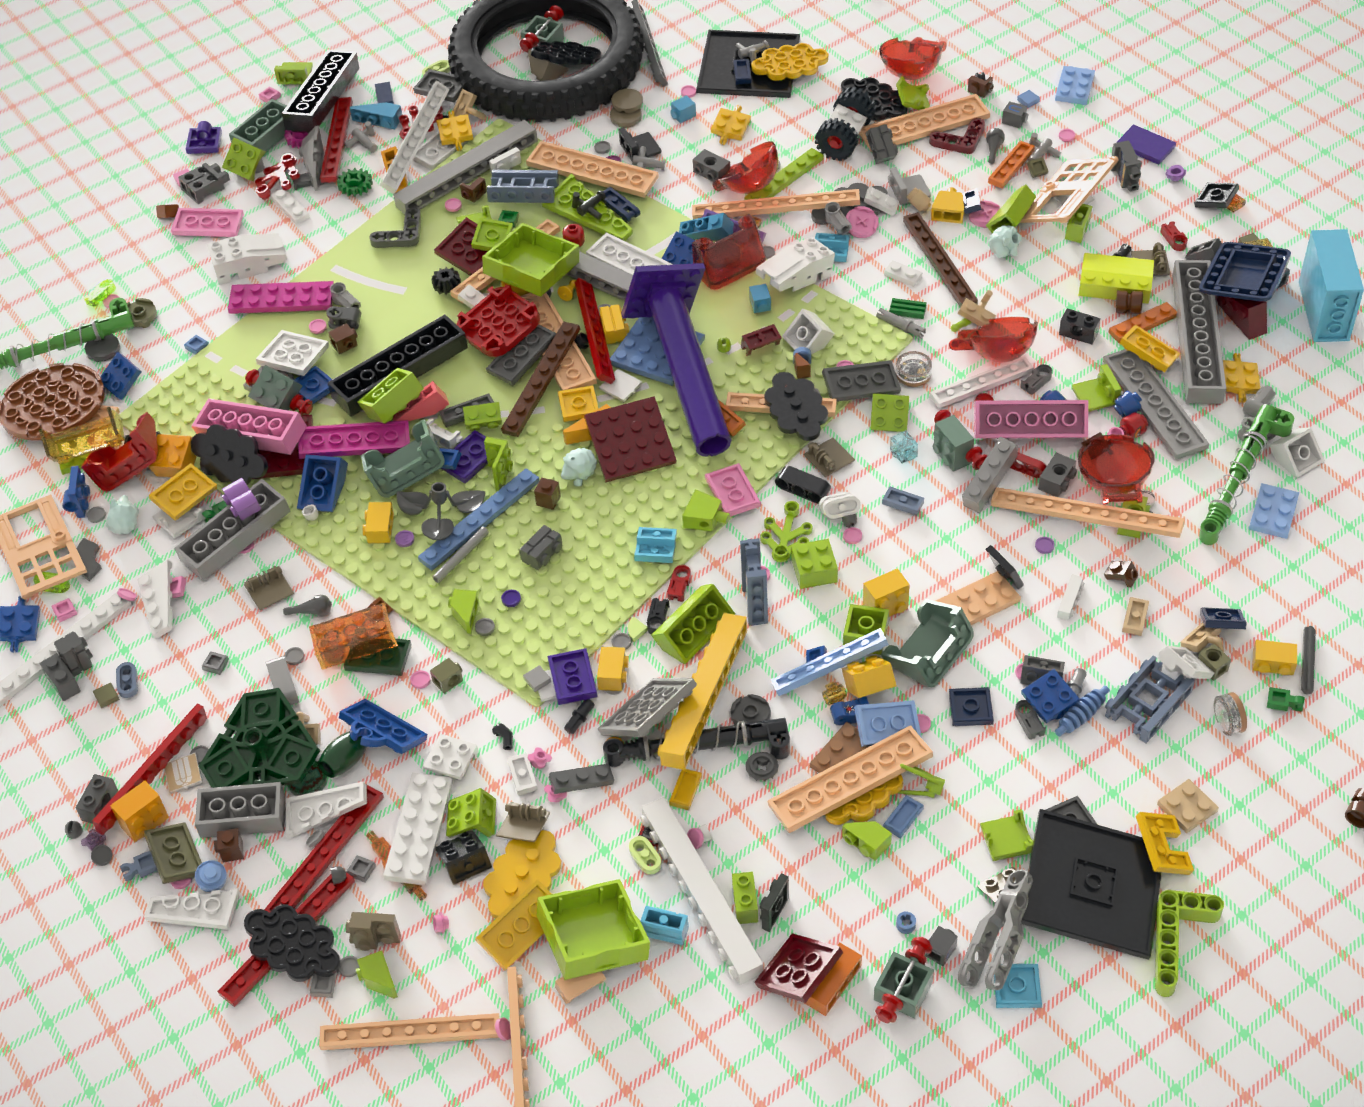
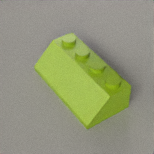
(692, 623)

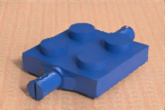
(19, 623)

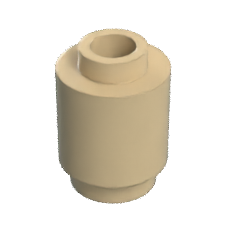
(919, 199)

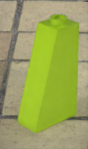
(1013, 209)

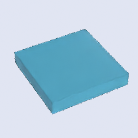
(1020, 988)

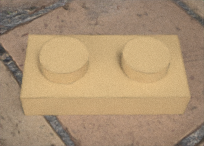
(1135, 616)

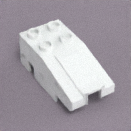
(246, 252)
(798, 261)

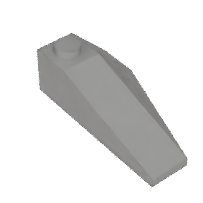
(313, 155)

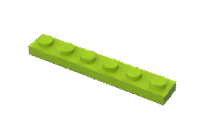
(789, 174)

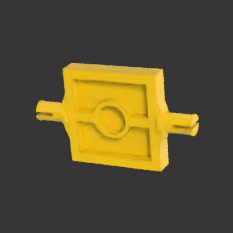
(730, 124)
(455, 130)
(1241, 377)

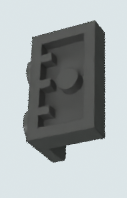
(1036, 667)

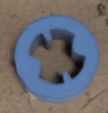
(906, 916)

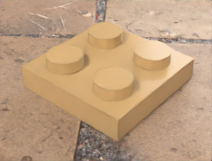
(1188, 805)

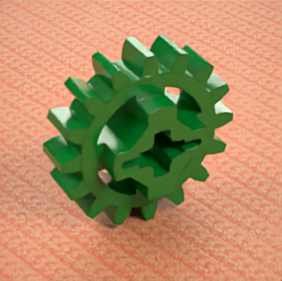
(354, 182)

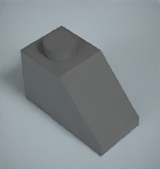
(1204, 251)

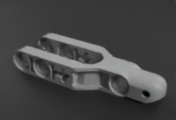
(1007, 913)

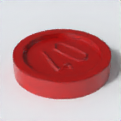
(984, 397)

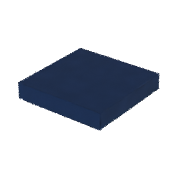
(1223, 618)
(971, 706)

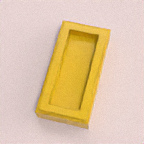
(685, 789)

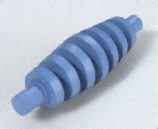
(1082, 711)

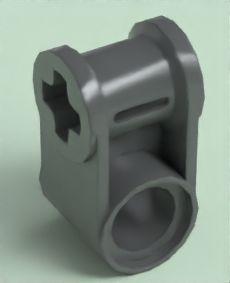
(344, 315)

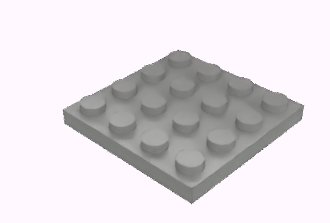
(648, 707)

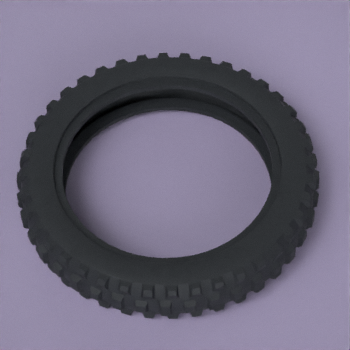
(551, 97)

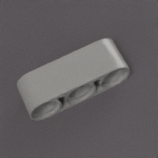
(281, 678)

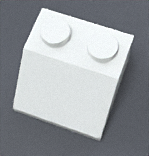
(808, 332)
(1298, 451)

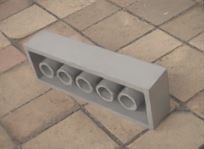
(227, 535)

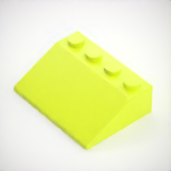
(1106, 274)

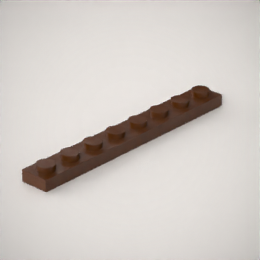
(939, 258)
(540, 379)

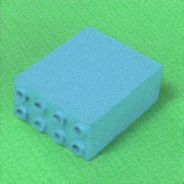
(1330, 285)

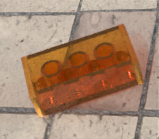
(353, 636)

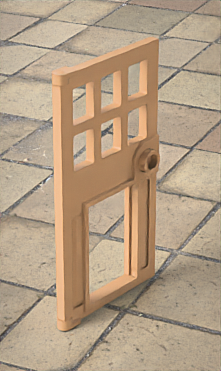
(1078, 189)
(19, 555)

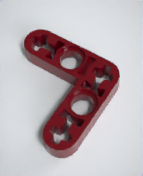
(942, 139)

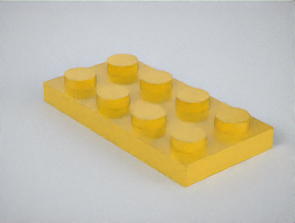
(514, 928)

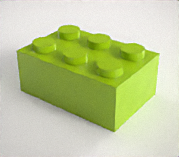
(391, 395)

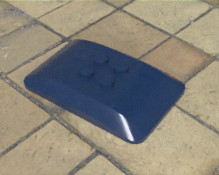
(1245, 271)

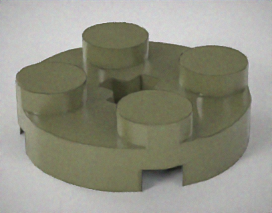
(148, 312)

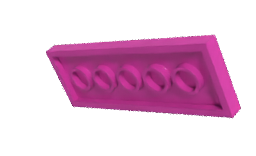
(280, 297)
(353, 438)

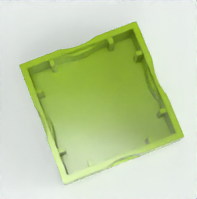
(531, 259)
(592, 929)

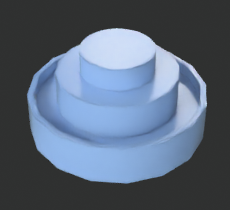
(210, 876)

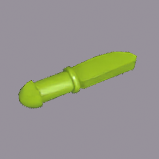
(963, 323)

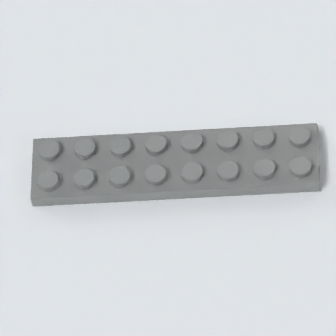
(1158, 404)

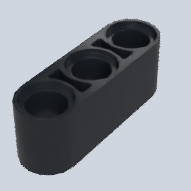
(802, 484)

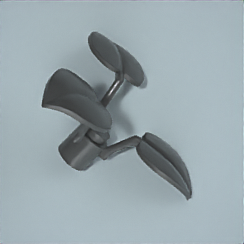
(438, 529)

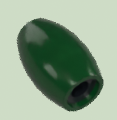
(341, 755)

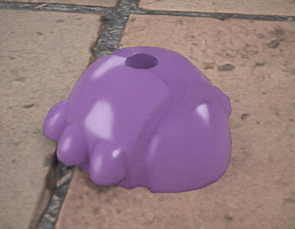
(1175, 173)

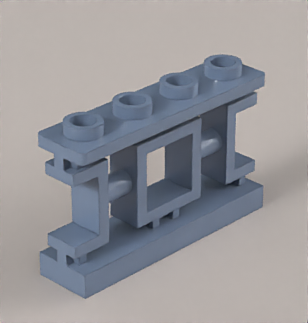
(523, 186)
(754, 582)
(1160, 710)

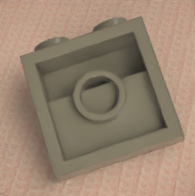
(371, 928)

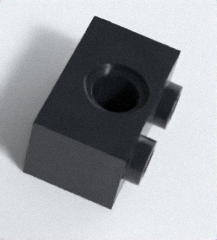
(1079, 326)

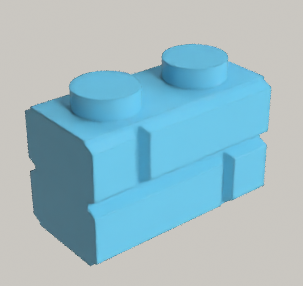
(665, 925)

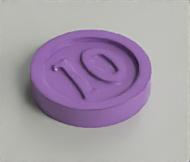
(404, 538)
(1044, 545)

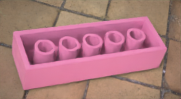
(1030, 419)
(272, 428)

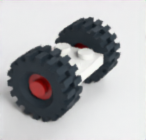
(850, 113)

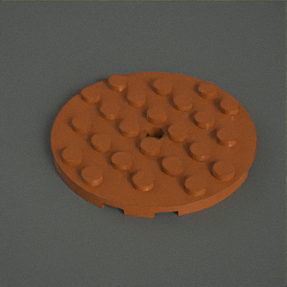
(26, 402)

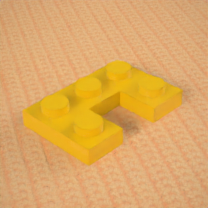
(1154, 831)

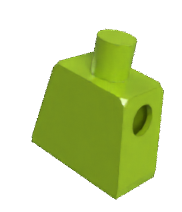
(704, 512)

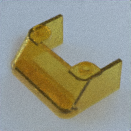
(84, 438)

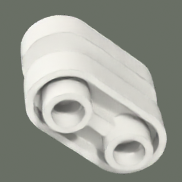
(839, 505)

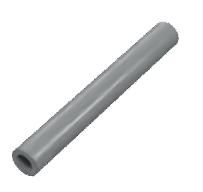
(460, 554)

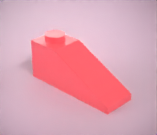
(429, 403)

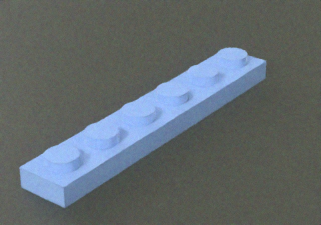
(829, 662)

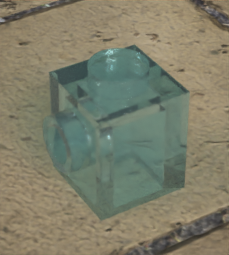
(903, 447)

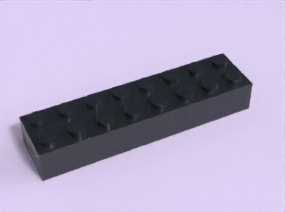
(320, 91)
(414, 353)

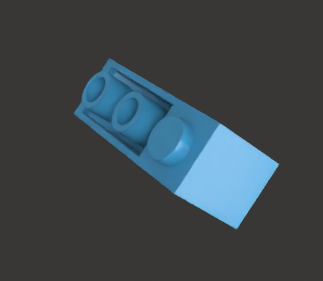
(379, 114)
(712, 227)

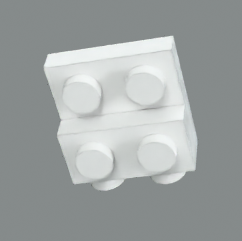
(1184, 662)

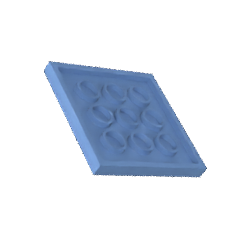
(643, 352)

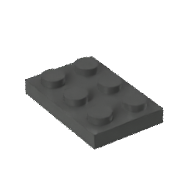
(448, 80)

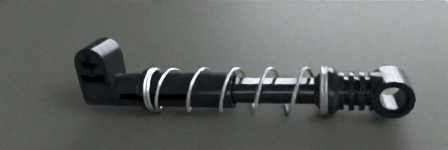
(744, 733)

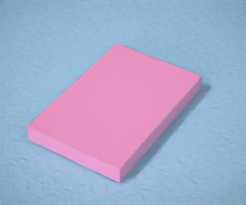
(733, 489)

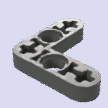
(403, 235)

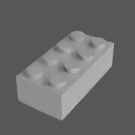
(245, 807)

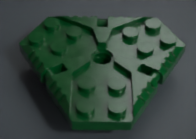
(265, 744)

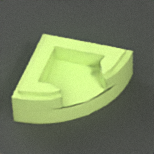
(636, 629)

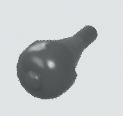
(994, 138)
(319, 606)

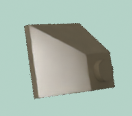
(545, 69)

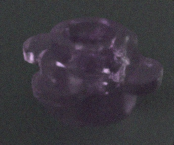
(99, 839)

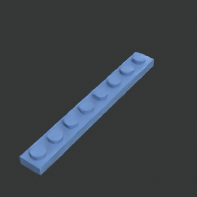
(479, 518)

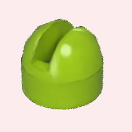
(724, 349)

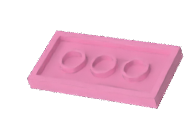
(207, 222)

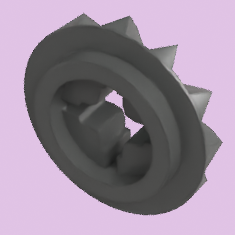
(762, 759)

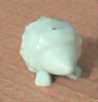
(1004, 241)
(578, 465)
(122, 516)

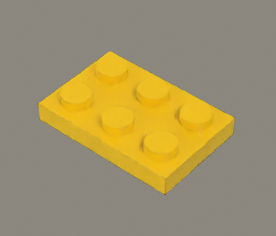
(1149, 348)
(183, 491)

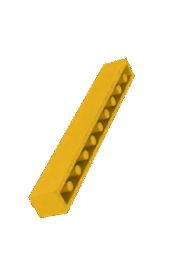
(710, 678)

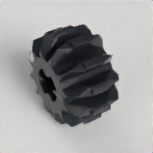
(445, 280)

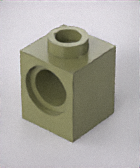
(1215, 660)
(446, 675)

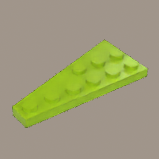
(563, 206)

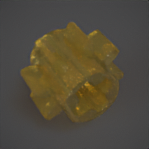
(834, 693)

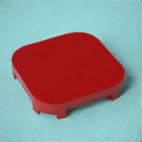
(499, 321)

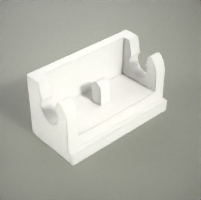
(443, 437)

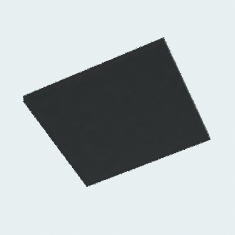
(717, 65)
(1092, 885)

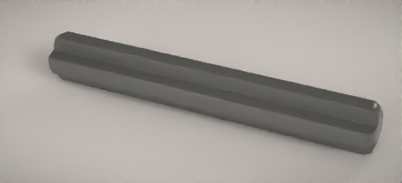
(1308, 660)

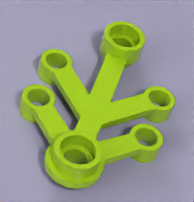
(791, 510)

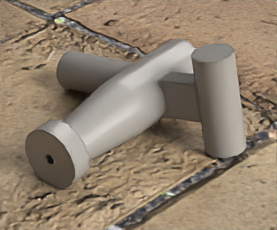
(751, 51)
(361, 136)
(1042, 147)
(642, 161)

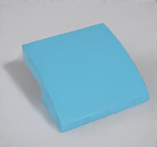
(837, 243)
(655, 545)

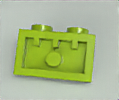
(482, 416)

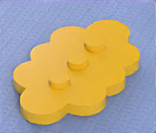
(790, 61)
(865, 806)
(519, 869)

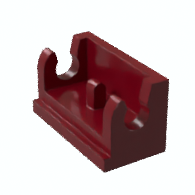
(760, 338)

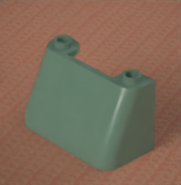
(404, 465)
(933, 645)

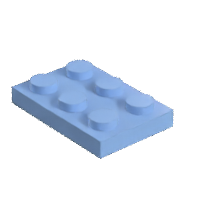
(1075, 85)
(1274, 510)
(884, 719)

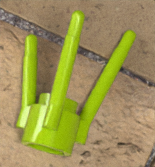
(934, 783)

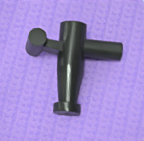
(588, 205)

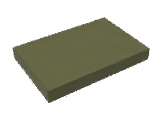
(173, 852)

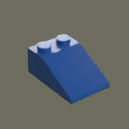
(322, 482)

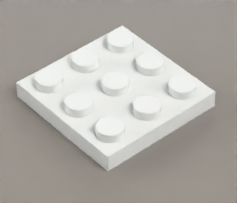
(292, 352)

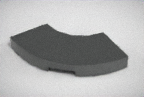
(87, 552)

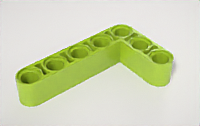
(1173, 913)

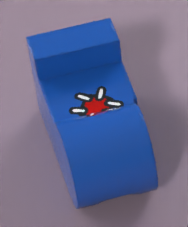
(844, 711)

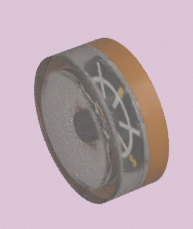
(913, 368)
(1230, 714)

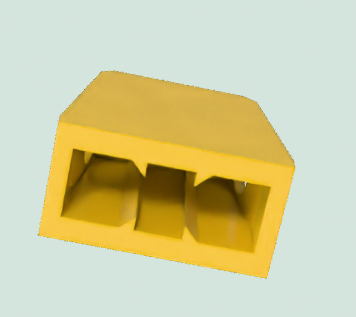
(948, 206)

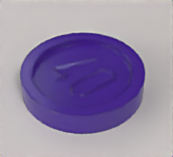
(511, 598)

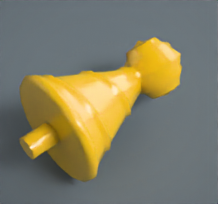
(566, 292)

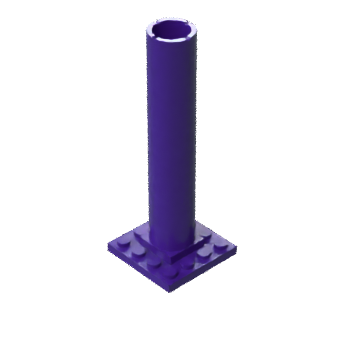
(668, 296)

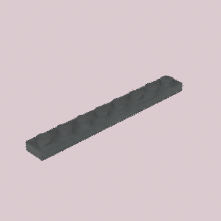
(649, 44)

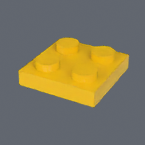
(577, 402)

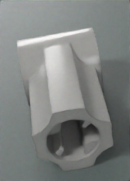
(835, 217)
(342, 297)
(1262, 397)

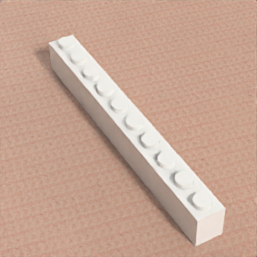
(702, 891)

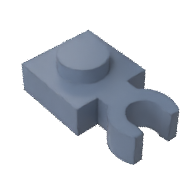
(142, 865)

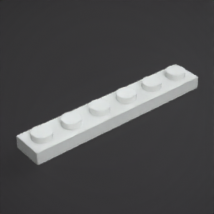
(981, 382)

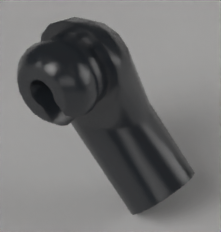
(507, 735)

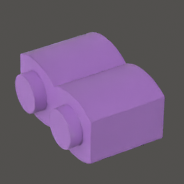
(241, 499)

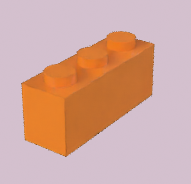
(835, 981)

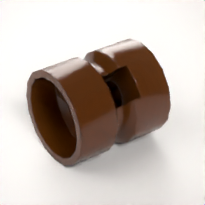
(1129, 301)
(1355, 811)

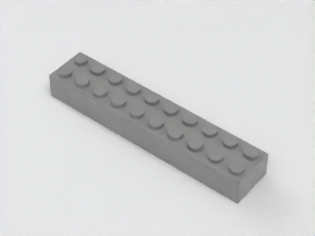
(1198, 335)

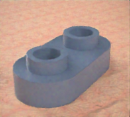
(127, 684)

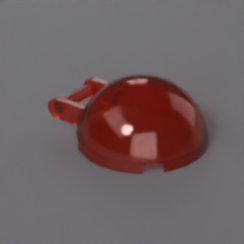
(911, 58)
(753, 172)
(1000, 340)
(1116, 467)

